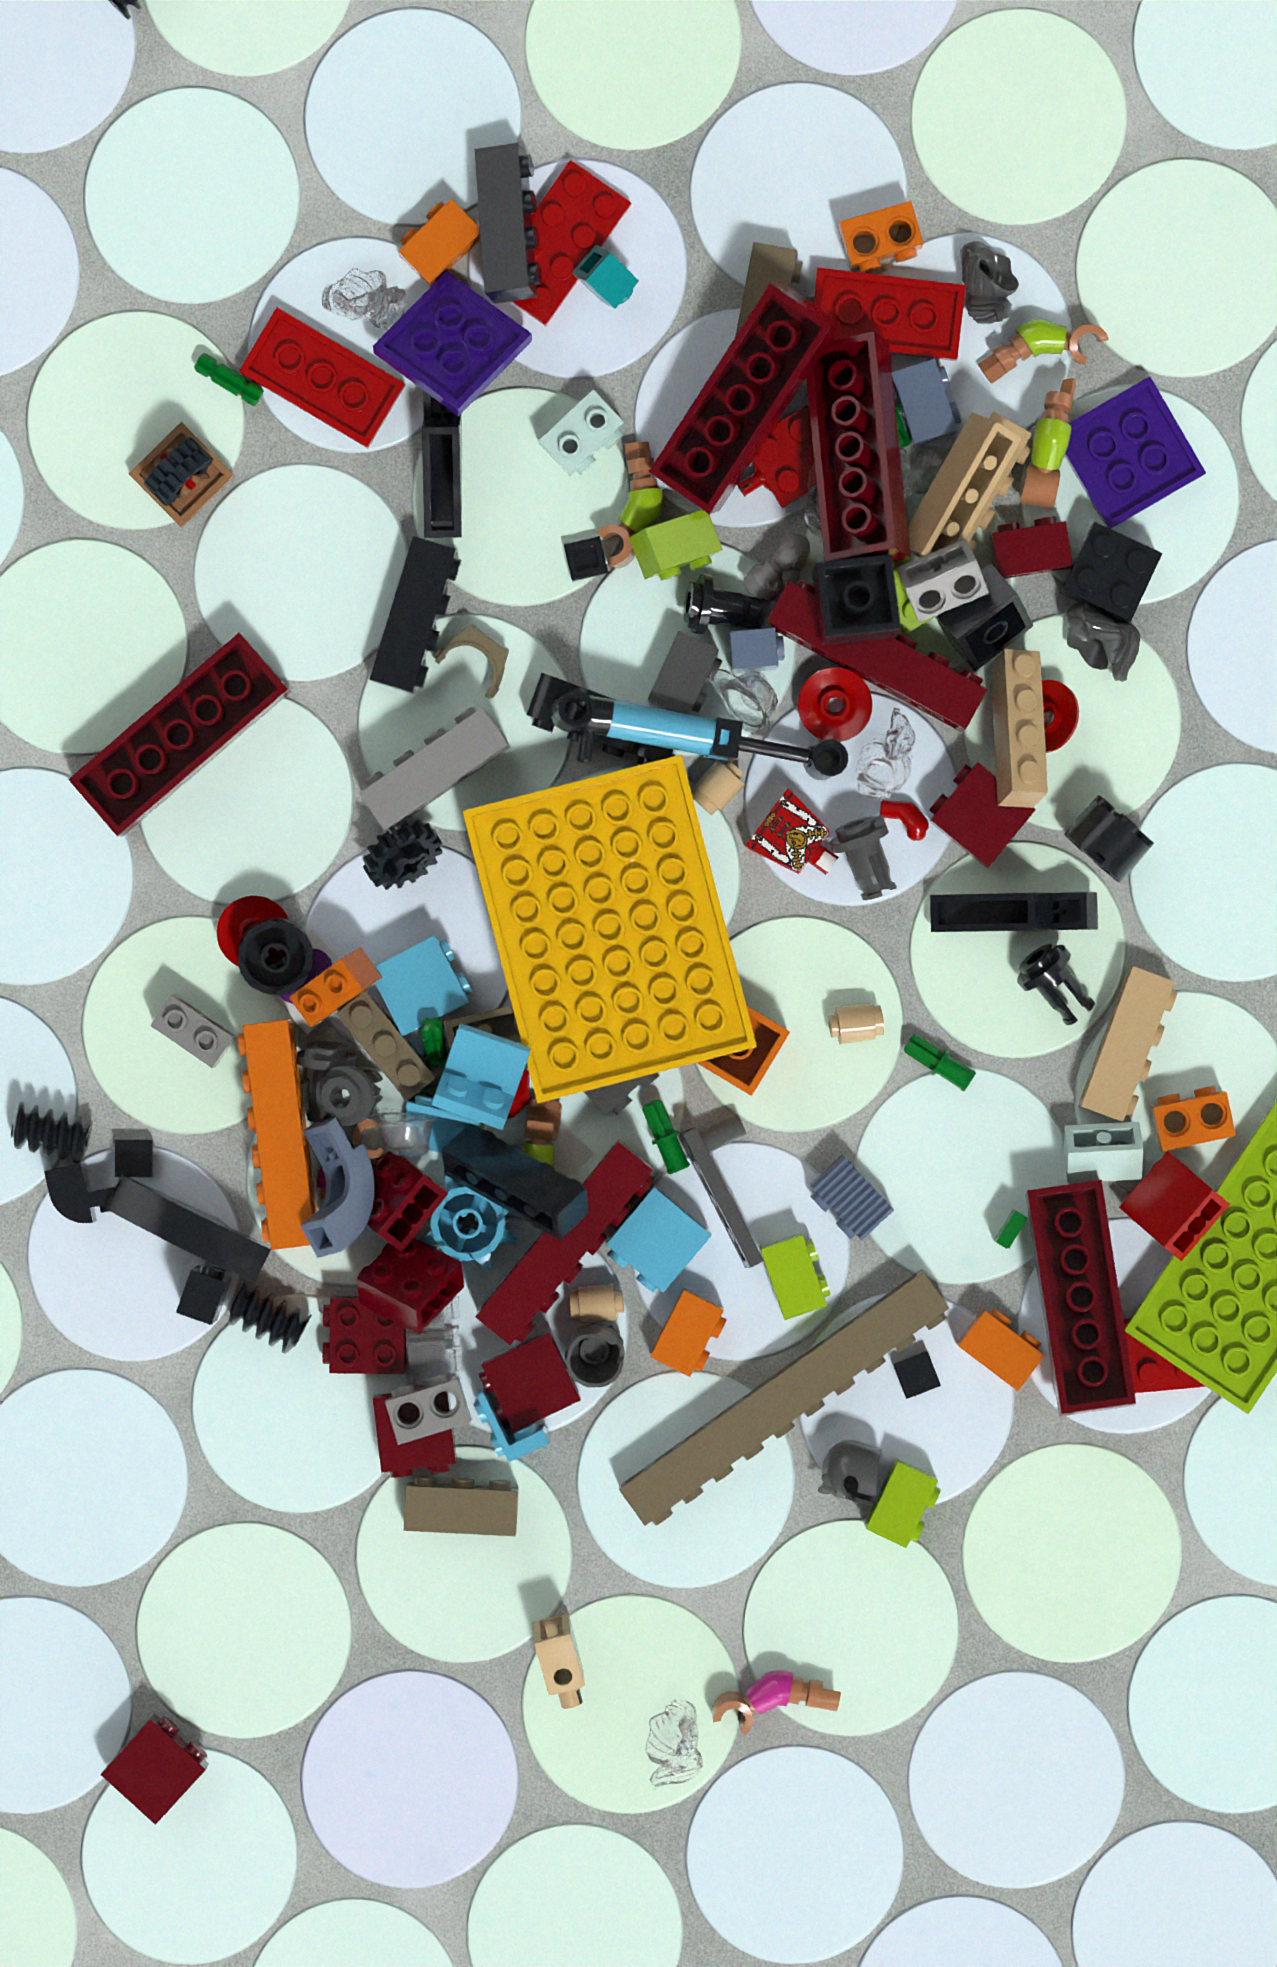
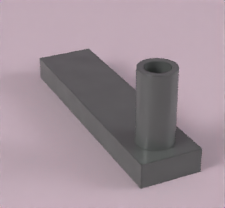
(698, 1148)

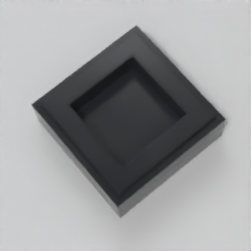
(586, 559)
(133, 1158)
(916, 1374)

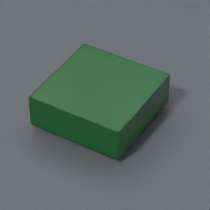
(1010, 1229)

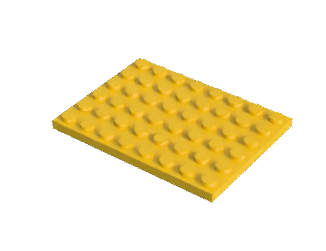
(609, 928)

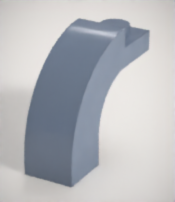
(348, 1189)

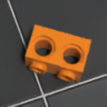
(877, 227)
(335, 987)
(1193, 1128)

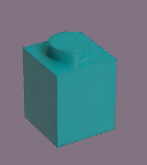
(605, 277)

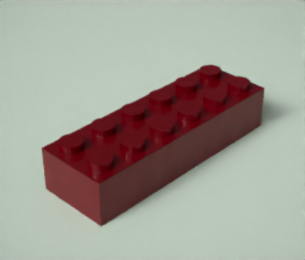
(744, 397)
(857, 451)
(886, 663)
(179, 735)
(550, 1261)
(1080, 1298)

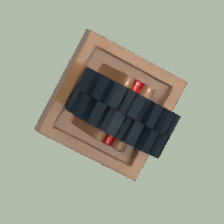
(181, 475)

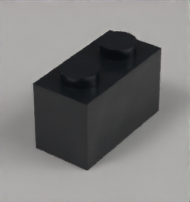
(204, 1293)

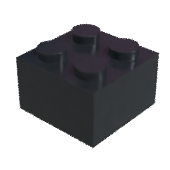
(1111, 572)
(856, 600)
(986, 624)

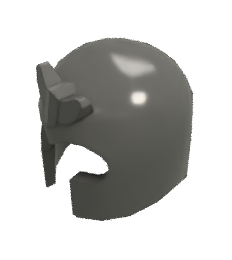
(595, 1355)
(851, 1471)

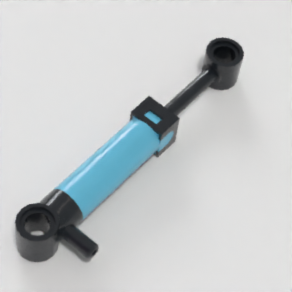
(714, 738)

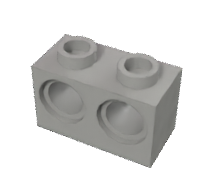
(942, 580)
(193, 1031)
(431, 1417)

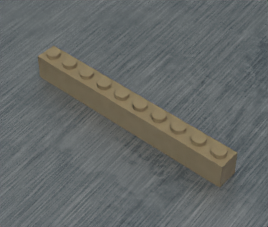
(783, 1398)

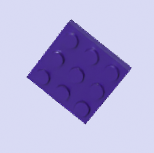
(452, 343)
(1130, 453)

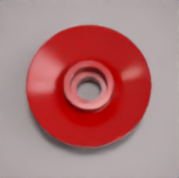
(814, 704)
(1063, 704)
(237, 919)

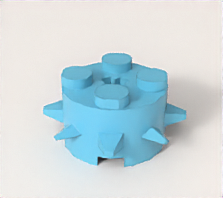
(479, 1241)

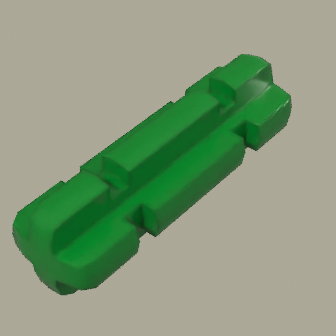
(228, 379)
(433, 1042)

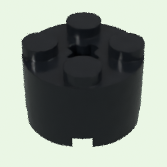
(1109, 838)
(269, 976)

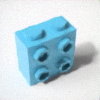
(422, 984)
(657, 1240)

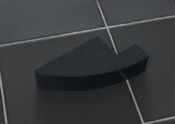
(441, 470)
(1014, 912)
(188, 1228)

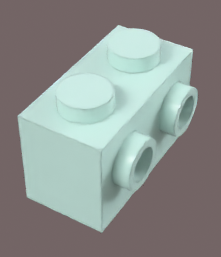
(582, 434)
(1103, 1152)

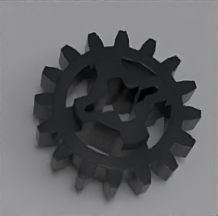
(402, 854)

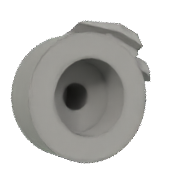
(765, 579)

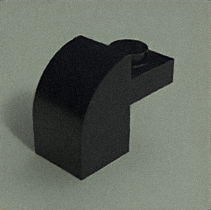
(72, 1193)

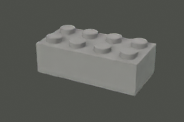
(434, 769)

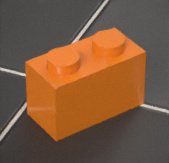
(439, 242)
(688, 1332)
(1000, 1348)

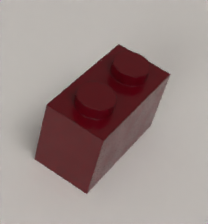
(1031, 549)

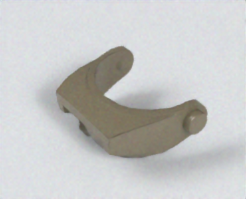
(490, 648)

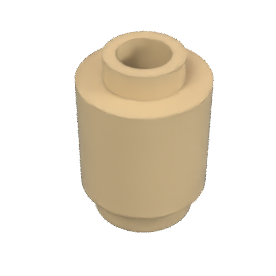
(718, 786)
(856, 1023)
(596, 1303)

